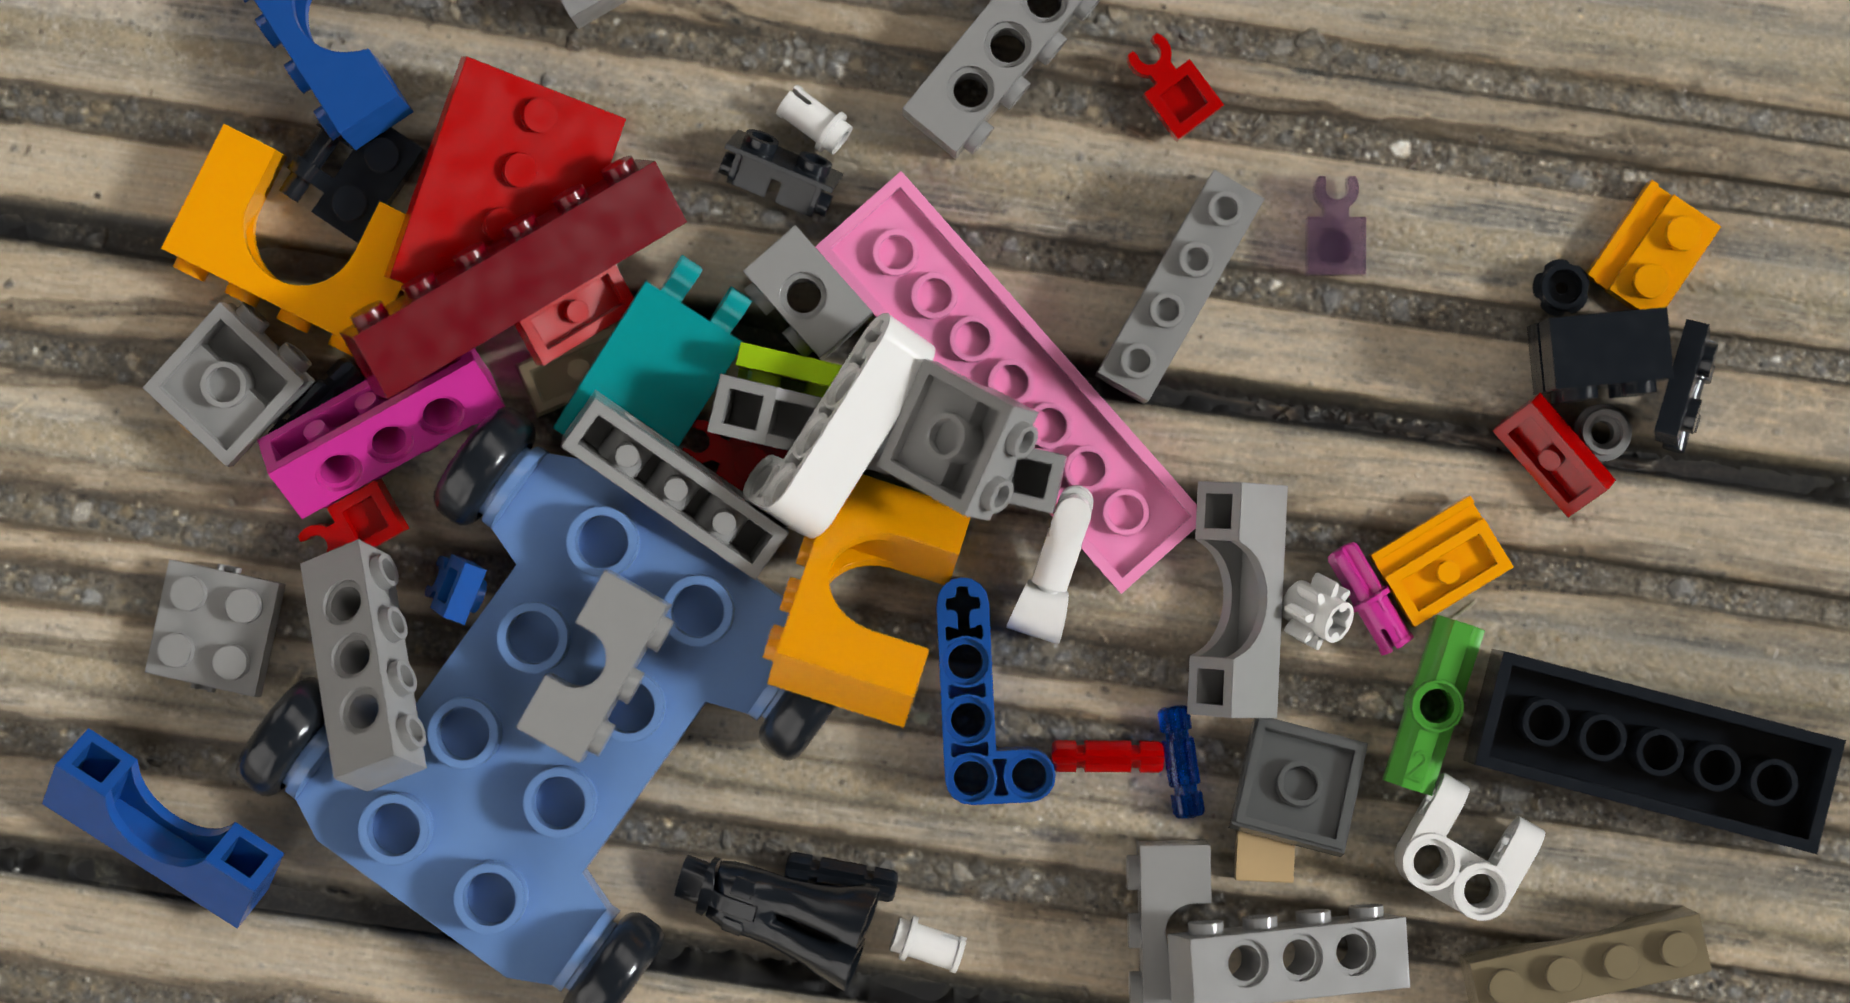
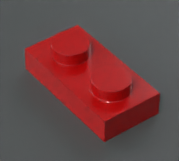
(575, 316)
(1554, 455)

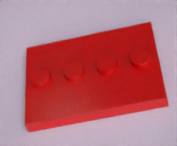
(495, 157)

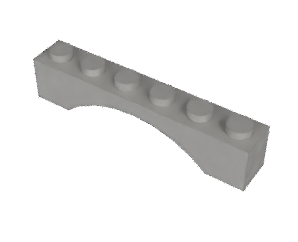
(778, 415)

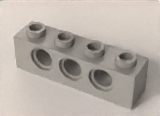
(959, 127)
(1179, 287)
(673, 484)
(363, 666)
(1373, 962)

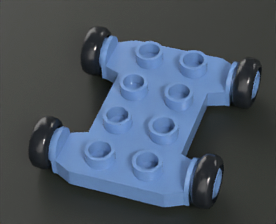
(498, 822)

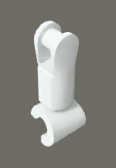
(1044, 599)

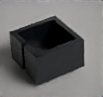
(1599, 351)

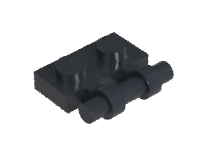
(367, 177)
(1682, 401)

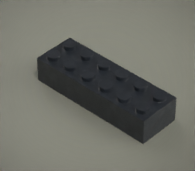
(1654, 751)

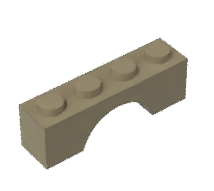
(1608, 961)

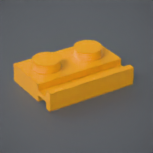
(1652, 249)
(1441, 561)

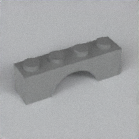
(1241, 662)

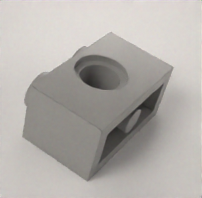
(797, 261)

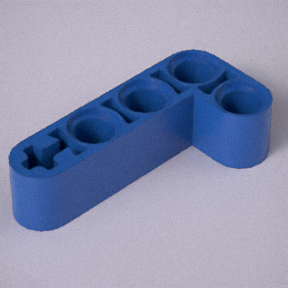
(979, 690)

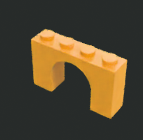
(219, 237)
(822, 648)

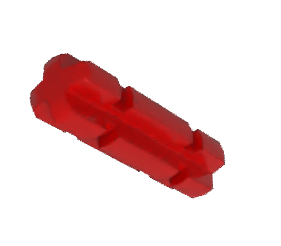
(1107, 756)

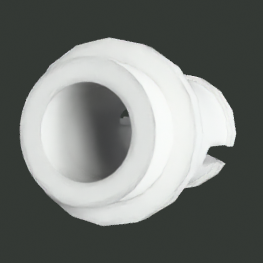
(815, 120)
(927, 944)

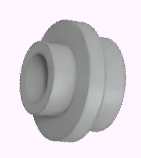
(1619, 430)

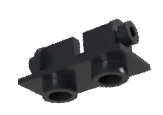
(761, 160)

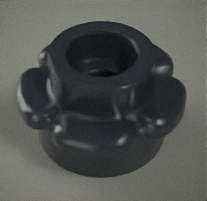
(1576, 287)

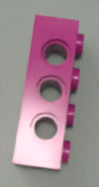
(366, 435)

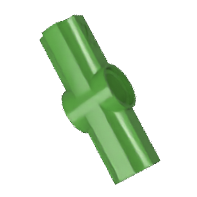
(1423, 743)

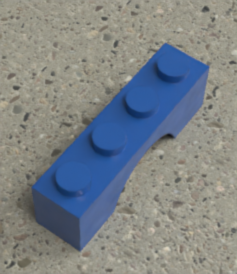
(352, 87)
(106, 797)

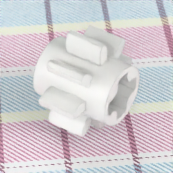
(1317, 611)

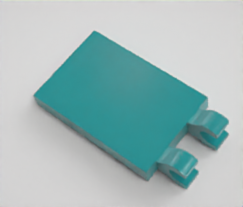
(663, 356)

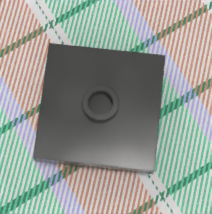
(1298, 785)

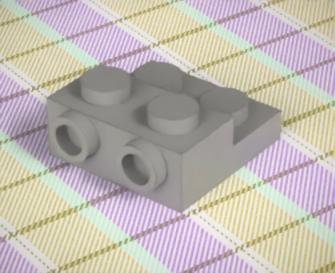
(230, 381)
(959, 441)

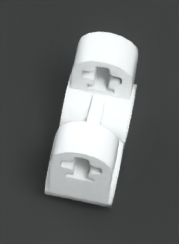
(1457, 865)

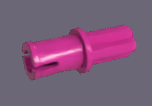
(1369, 598)

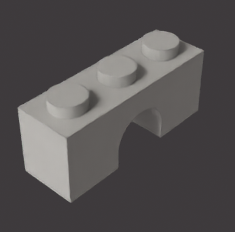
(576, 716)
(1165, 878)

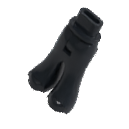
(801, 919)

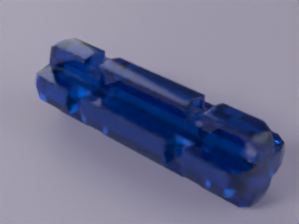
(1181, 762)

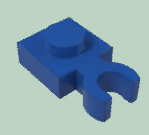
(457, 588)

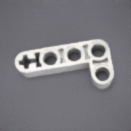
(842, 432)

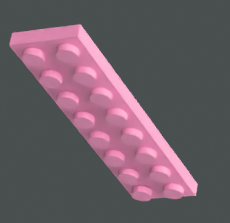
(924, 275)

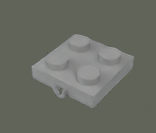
(215, 628)

